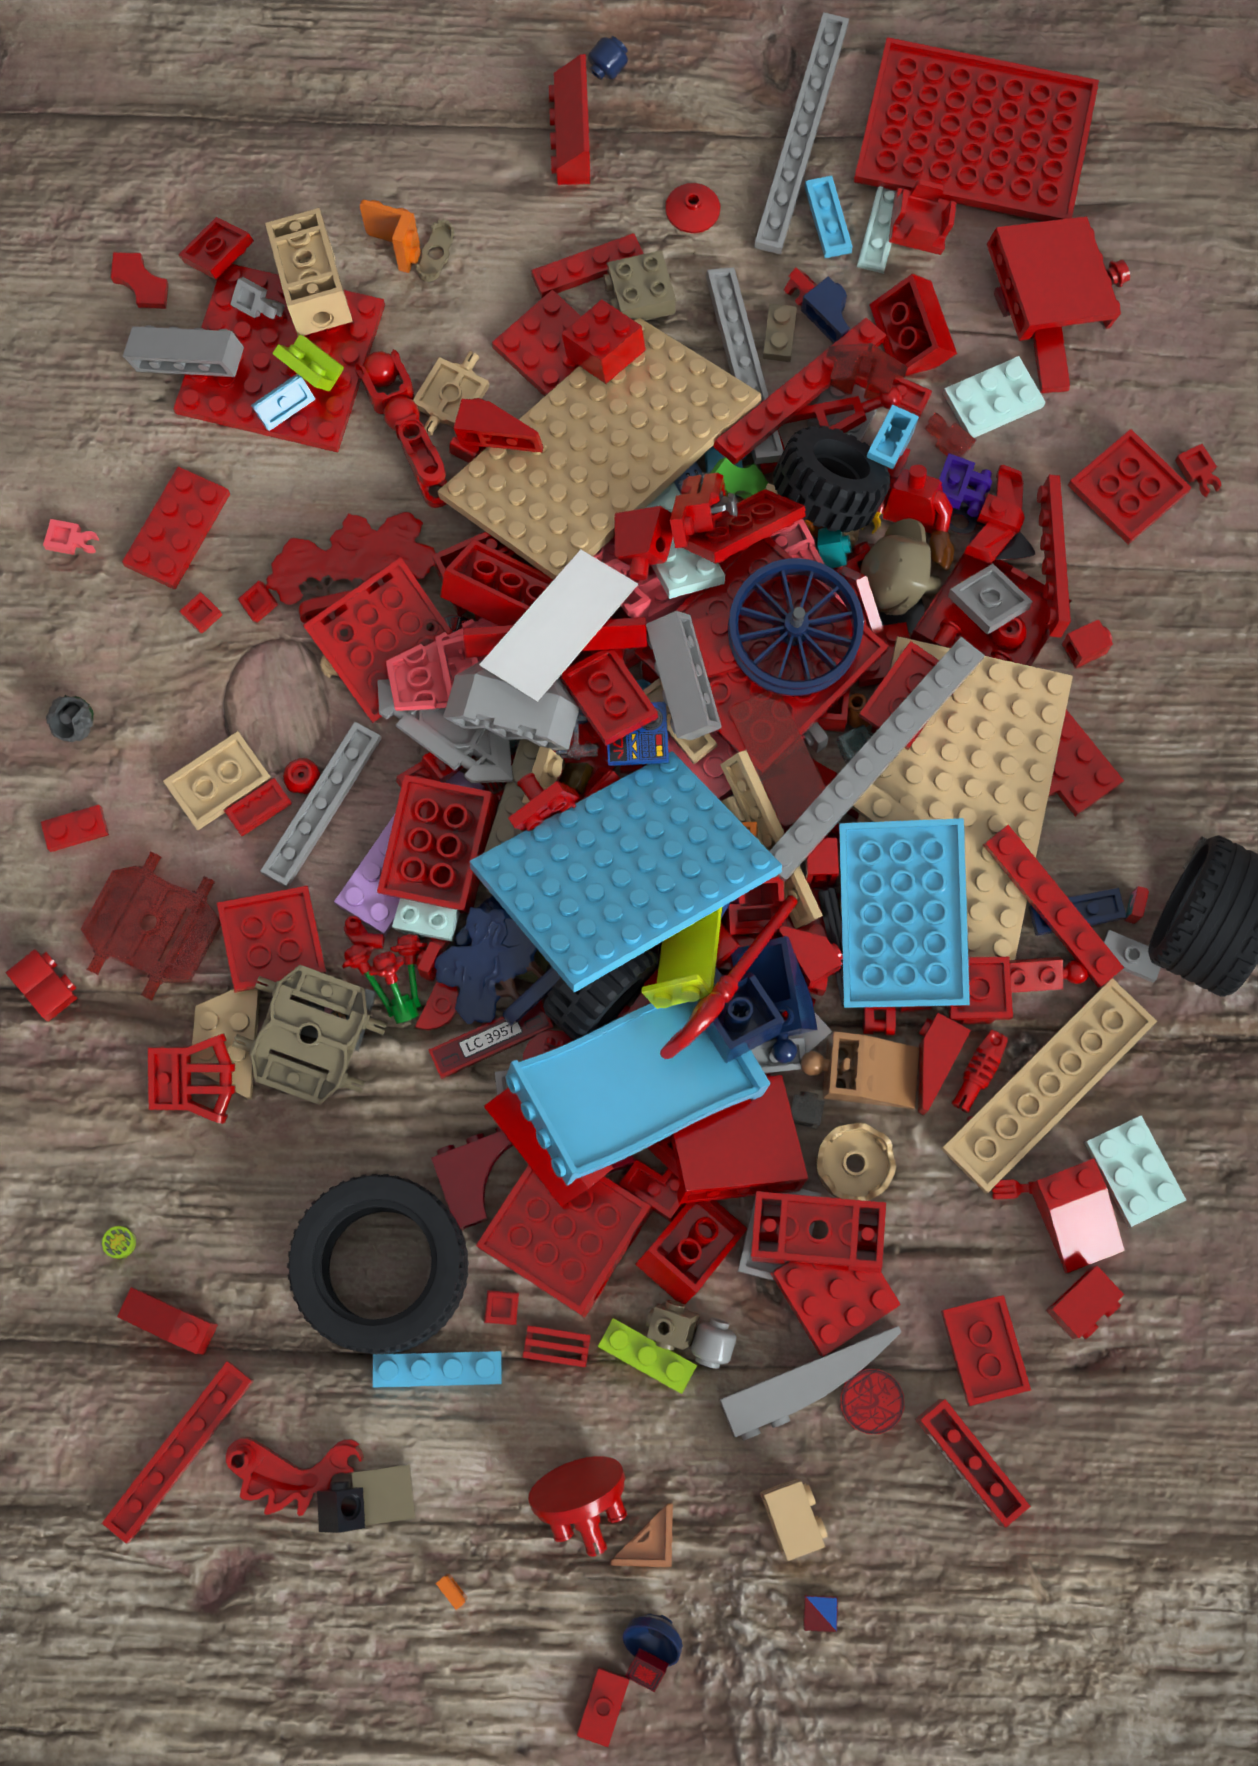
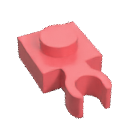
(66, 536)

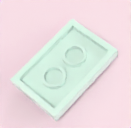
(994, 397)
(1135, 1171)

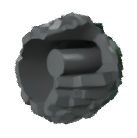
(70, 718)

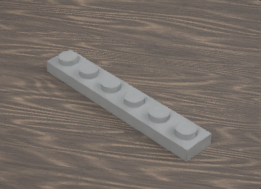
(321, 805)

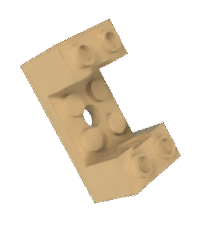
(308, 272)

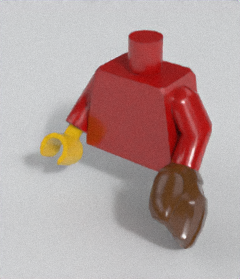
(921, 499)

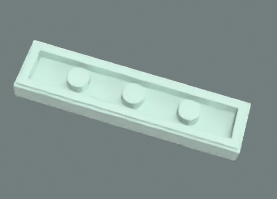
(876, 240)

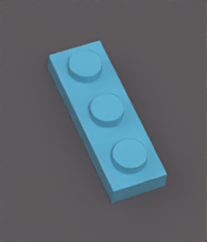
(828, 217)

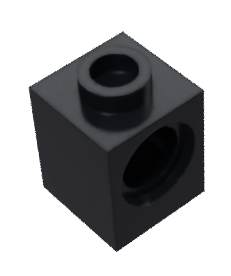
(340, 1508)

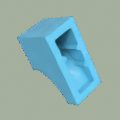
(893, 437)

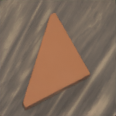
(651, 1544)

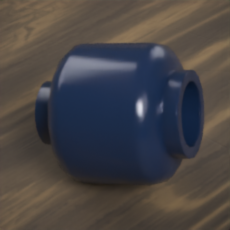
(607, 58)

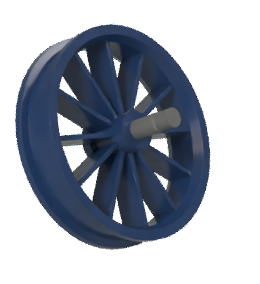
(795, 626)

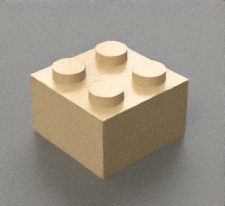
(793, 1519)

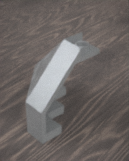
(490, 703)

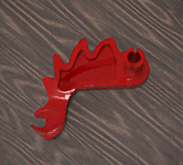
(273, 1475)

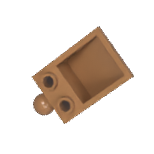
(871, 1073)

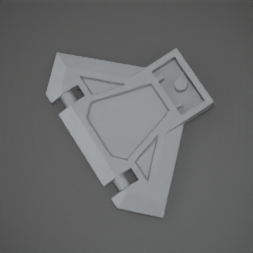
(451, 742)

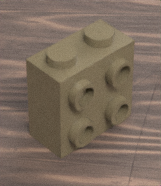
(641, 286)

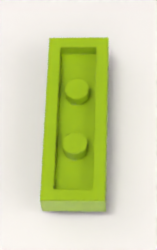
(647, 1356)

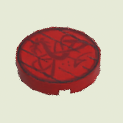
(872, 1401)

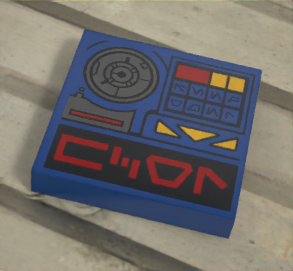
(643, 745)

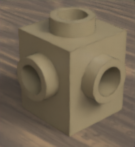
(672, 1325)

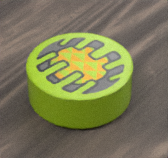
(119, 1242)

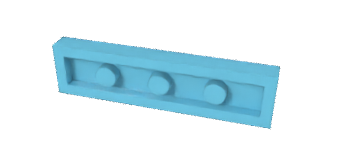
(437, 1369)

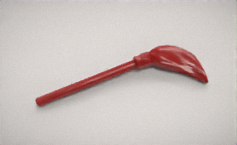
(712, 1005)

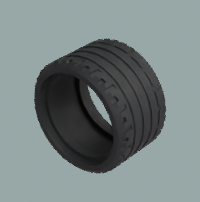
(1211, 919)

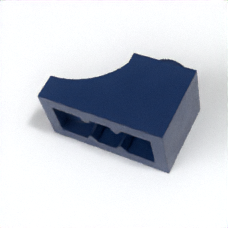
(825, 307)

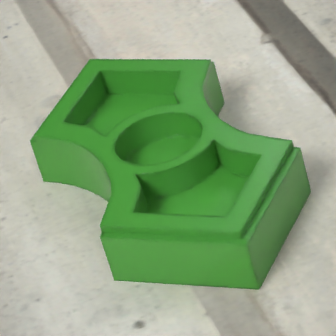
(739, 480)

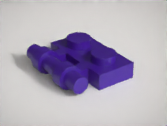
(955, 478)

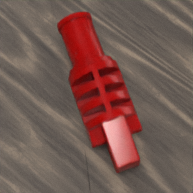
(980, 1069)

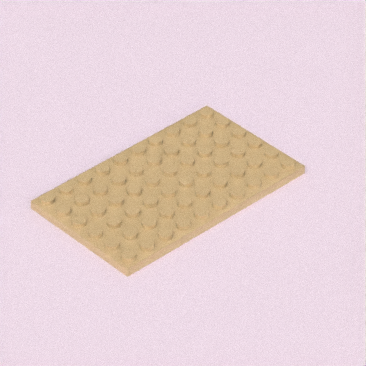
(602, 452)
(993, 764)

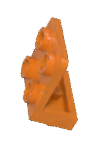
(395, 226)

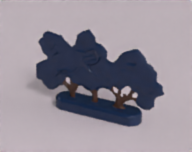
(495, 956)

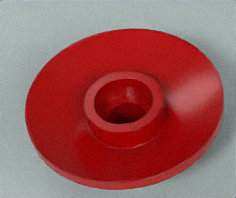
(692, 217)

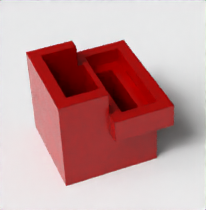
(755, 908)

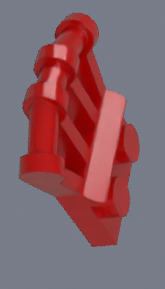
(171, 1079)

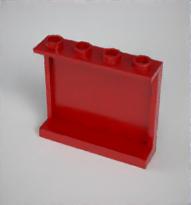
(1052, 275)
(741, 1150)

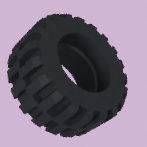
(831, 478)
(600, 1000)

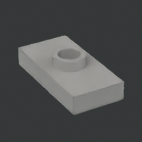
(1132, 956)

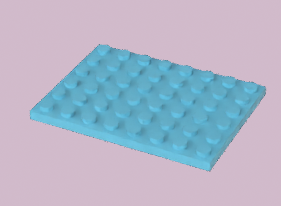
(624, 870)

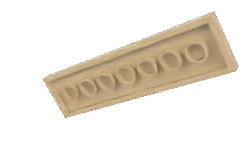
(1048, 1086)

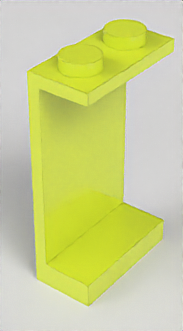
(687, 964)

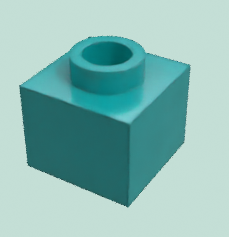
(833, 547)

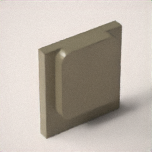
(386, 1494)

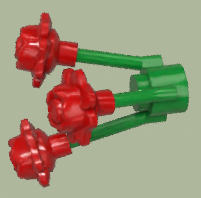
(386, 966)

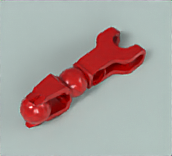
(403, 417)

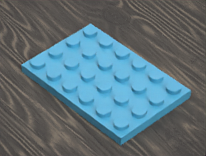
(904, 913)

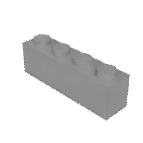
(183, 351)
(683, 676)

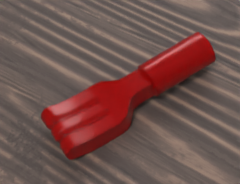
(1010, 1189)

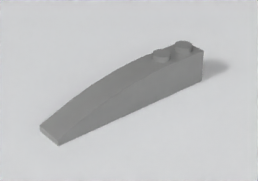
(797, 1388)

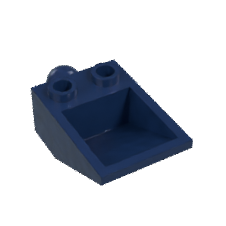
(786, 987)

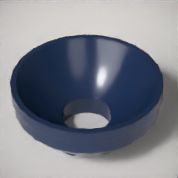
(654, 1635)

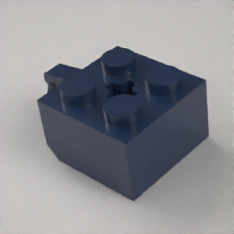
(759, 1023)

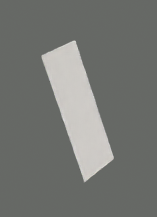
(558, 625)

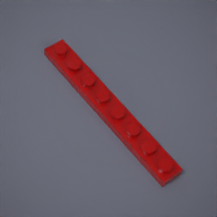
(789, 398)

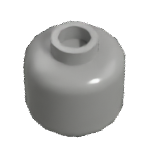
(713, 1343)

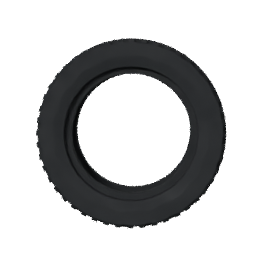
(313, 1250)

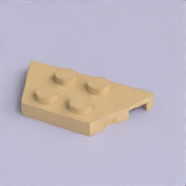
(231, 1015)

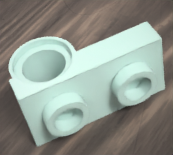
(425, 920)

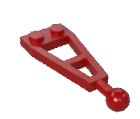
(821, 410)

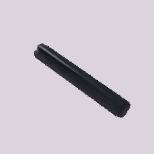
(833, 925)

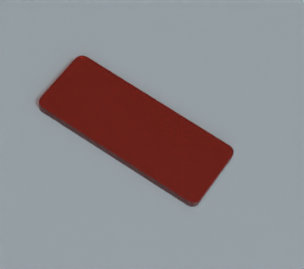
(778, 754)

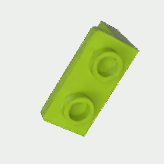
(310, 362)

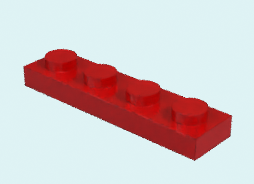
(584, 265)

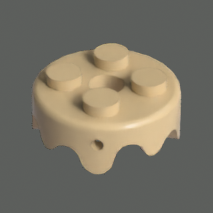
(871, 1147)

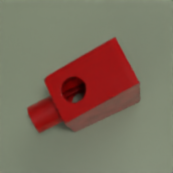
(643, 539)

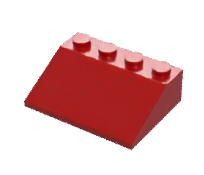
(433, 840)

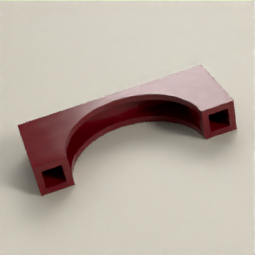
(465, 1173)

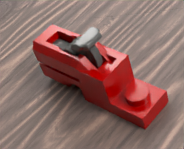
(700, 506)

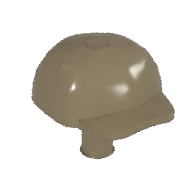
(900, 568)

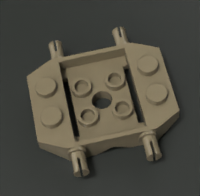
(335, 1038)

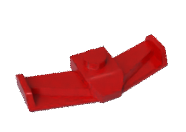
(1001, 515)

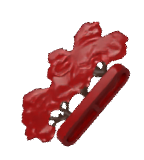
(354, 555)

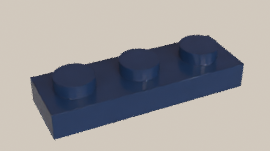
(1094, 907)

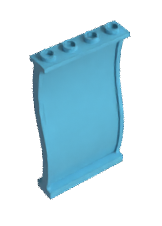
(618, 1094)

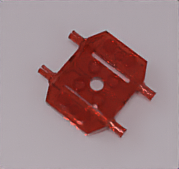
(117, 916)

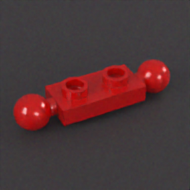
(1044, 974)

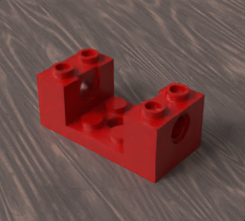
(852, 1239)

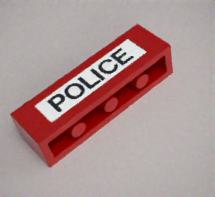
(972, 1463)

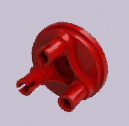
(577, 1496)

